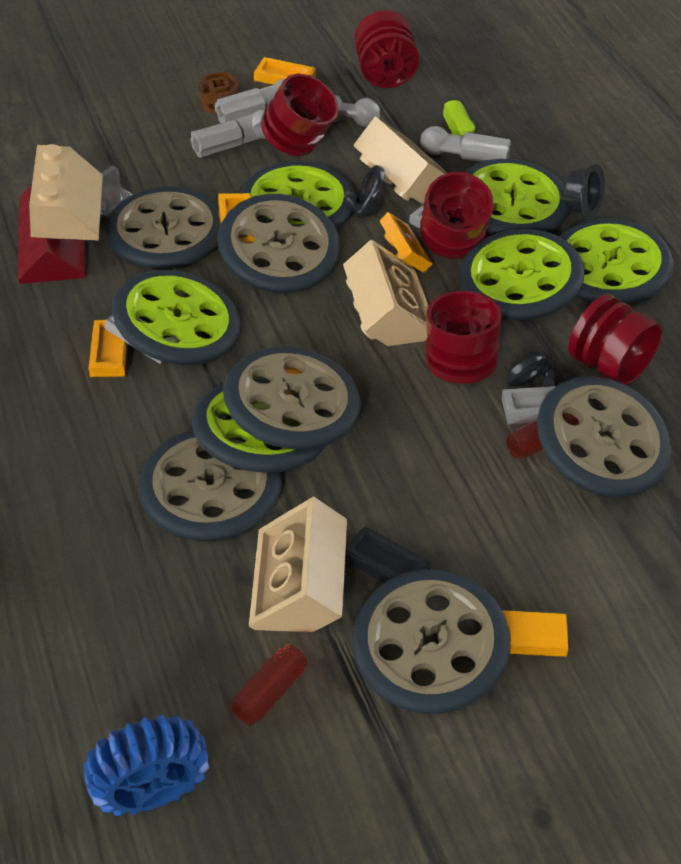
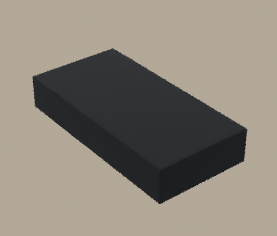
(382, 556)

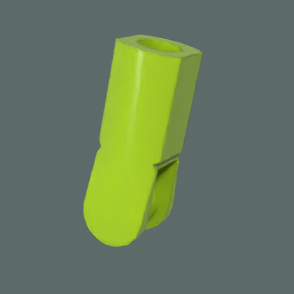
(457, 118)

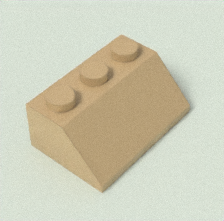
(400, 157)
(64, 195)
(387, 296)
(299, 570)

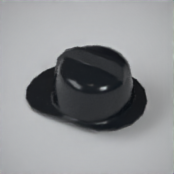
(584, 191)

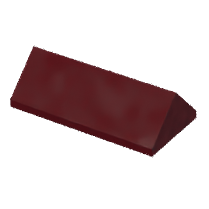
(46, 257)

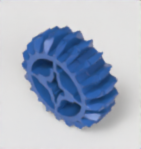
(145, 765)

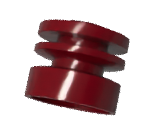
(386, 49)
(299, 114)
(455, 214)
(462, 337)
(615, 339)

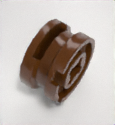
(216, 86)

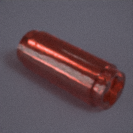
(525, 440)
(268, 684)

